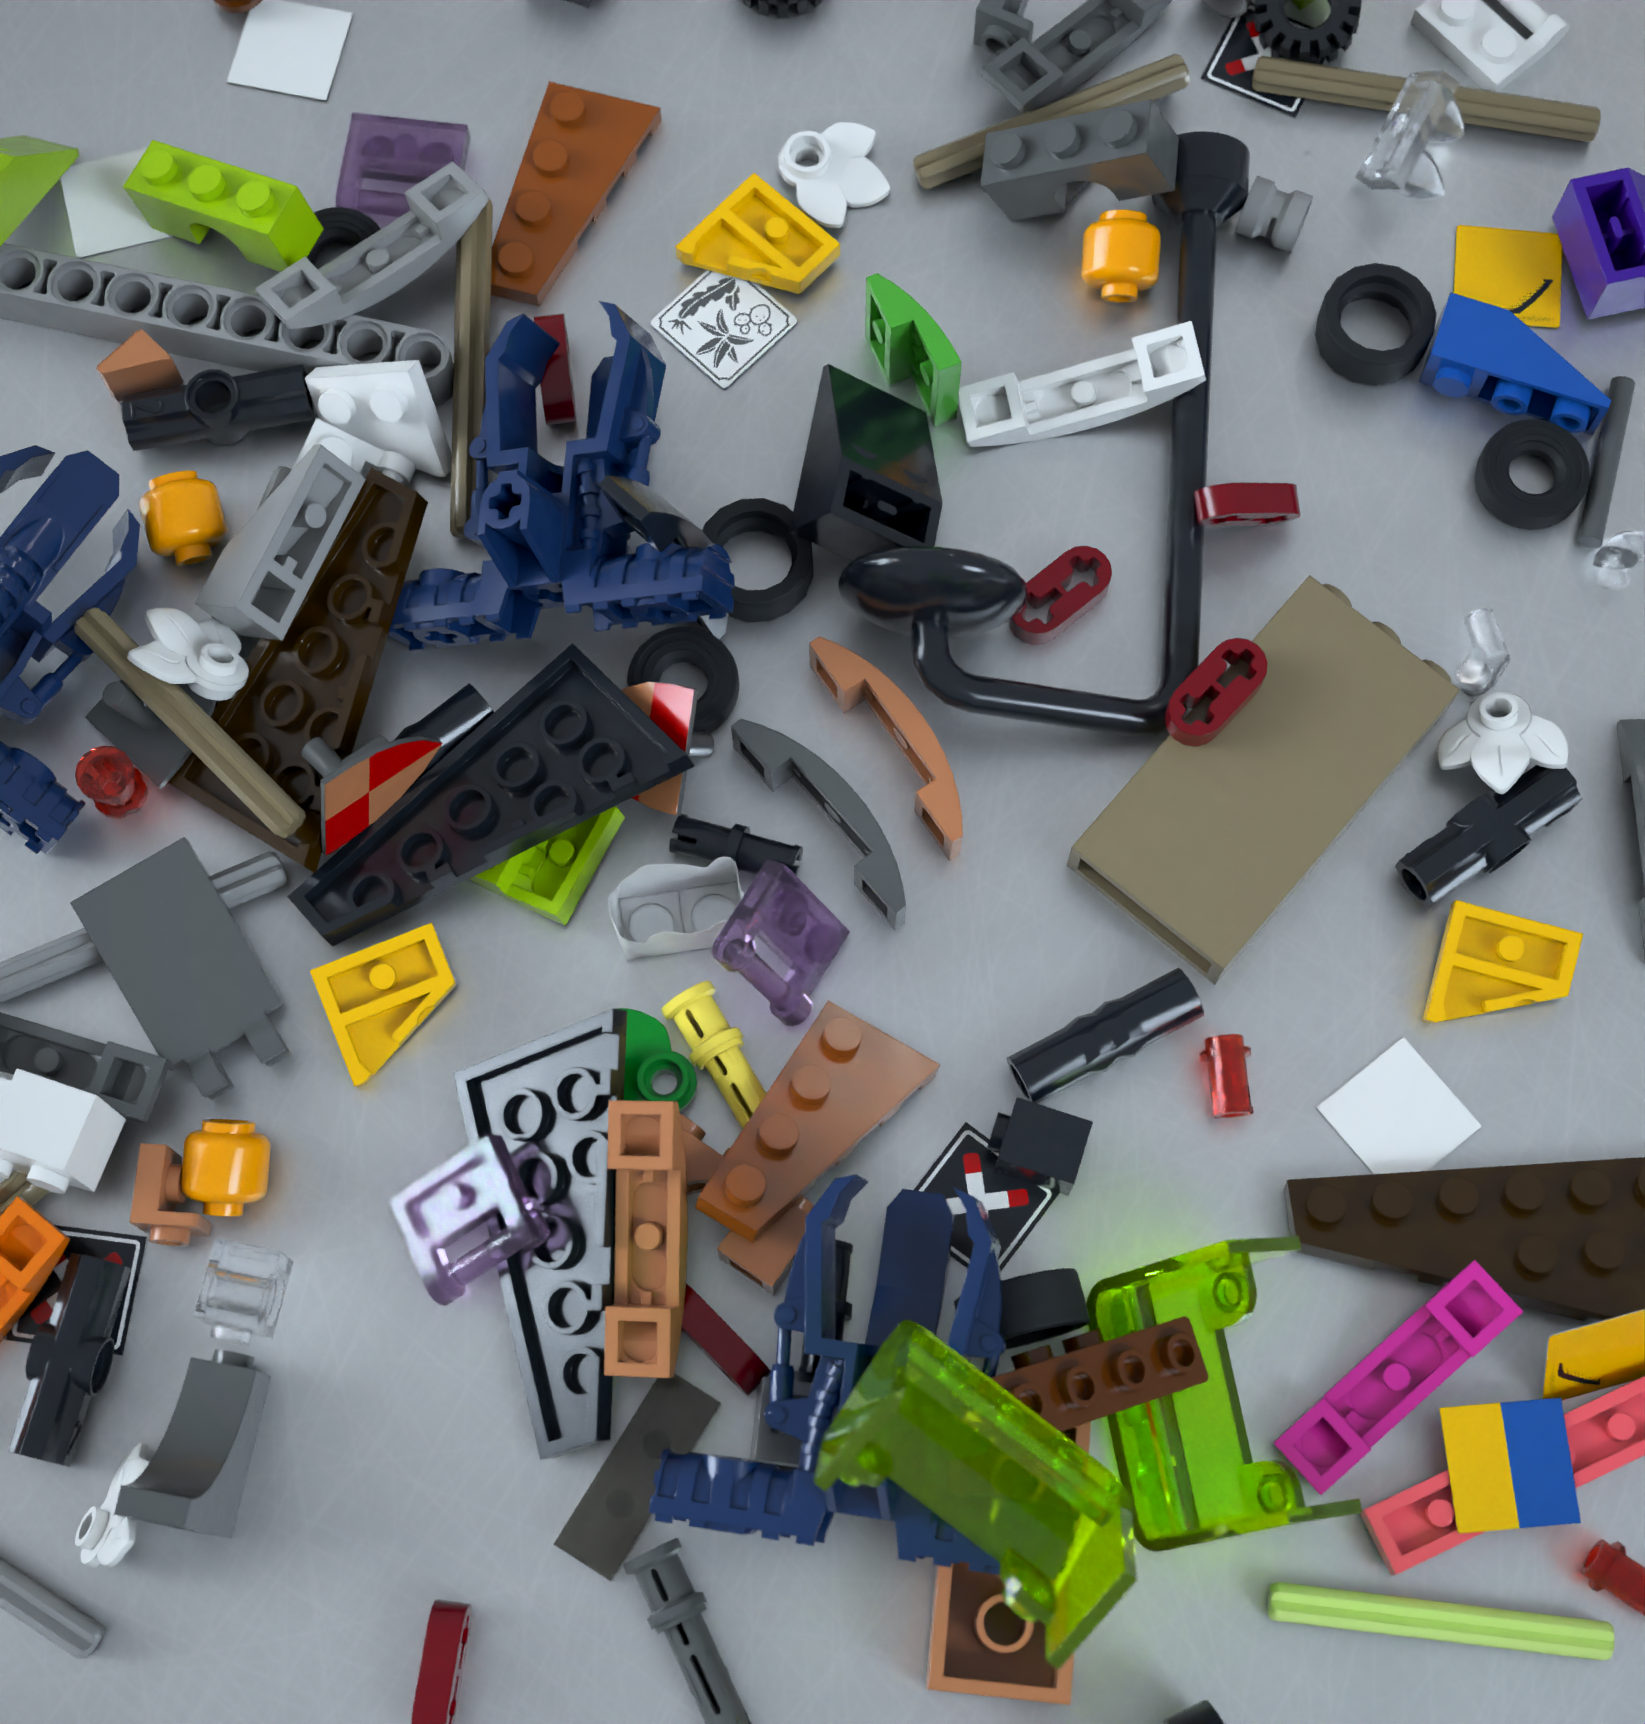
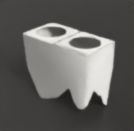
(660, 886)

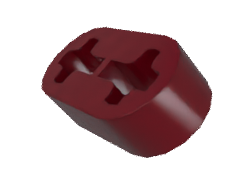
(557, 381)
(1246, 504)
(1069, 605)
(1226, 701)
(722, 1344)
(442, 1663)

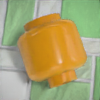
(1121, 255)
(182, 517)
(225, 1166)

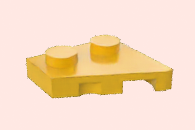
(760, 240)
(1498, 963)
(383, 996)

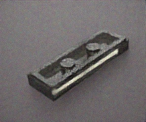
(618, 1500)

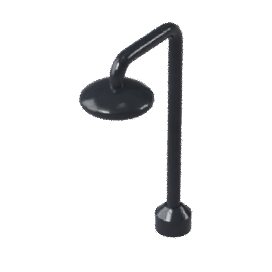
(962, 593)

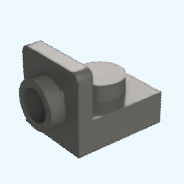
(1001, 25)

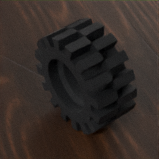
(1306, 44)

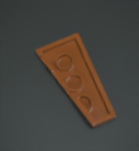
(562, 184)
(812, 1117)

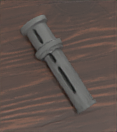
(678, 1613)

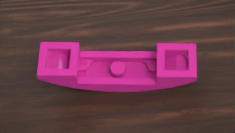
(1397, 1376)

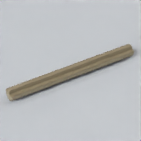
(1381, 91)
(470, 351)

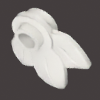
(840, 174)
(192, 654)
(1502, 740)
(106, 1536)

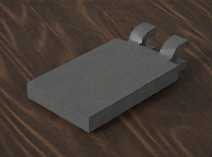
(183, 964)

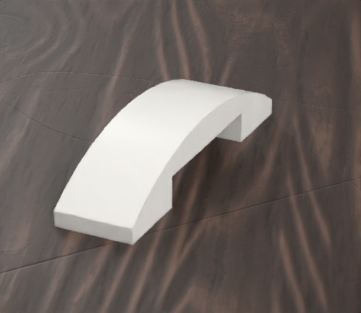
(1084, 394)

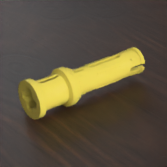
(716, 1048)

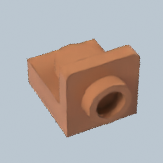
(156, 1195)

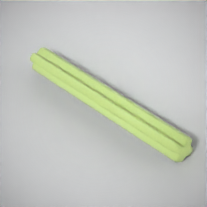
(1441, 1621)

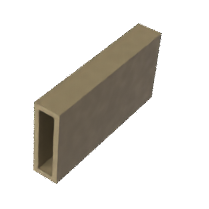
(1231, 828)

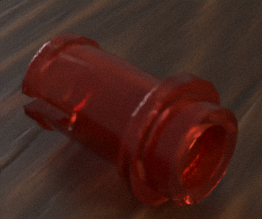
(1228, 1075)
(1615, 1572)

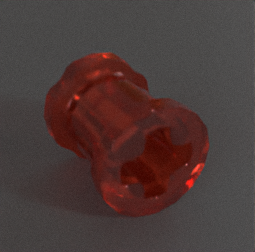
(108, 765)

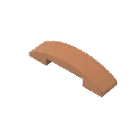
(855, 680)
(649, 1239)

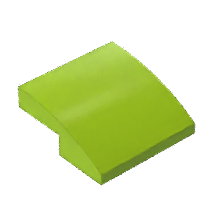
(557, 871)

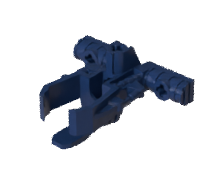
(550, 523)
(30, 558)
(911, 1283)

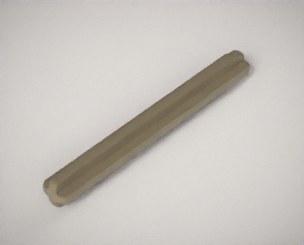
(1141, 84)
(192, 726)

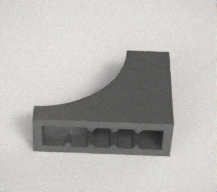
(206, 1450)

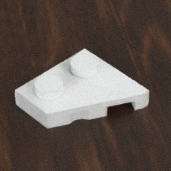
(384, 407)

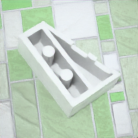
(54, 1132)

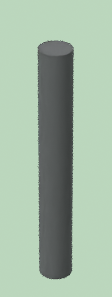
(1606, 463)

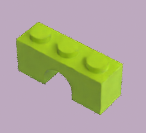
(191, 193)

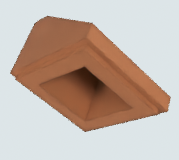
(138, 367)

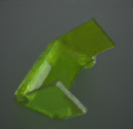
(1190, 1450)
(994, 1476)

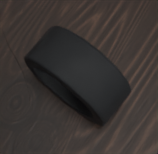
(1383, 284)
(773, 518)
(1041, 1306)

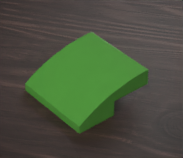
(913, 346)

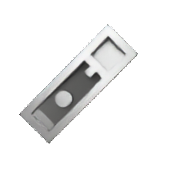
(281, 548)

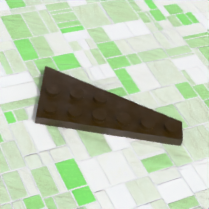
(321, 669)
(1545, 1232)

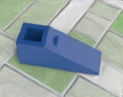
(1502, 362)

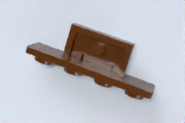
(1105, 1376)

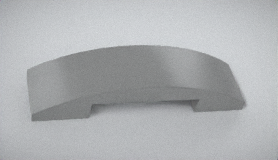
(384, 262)

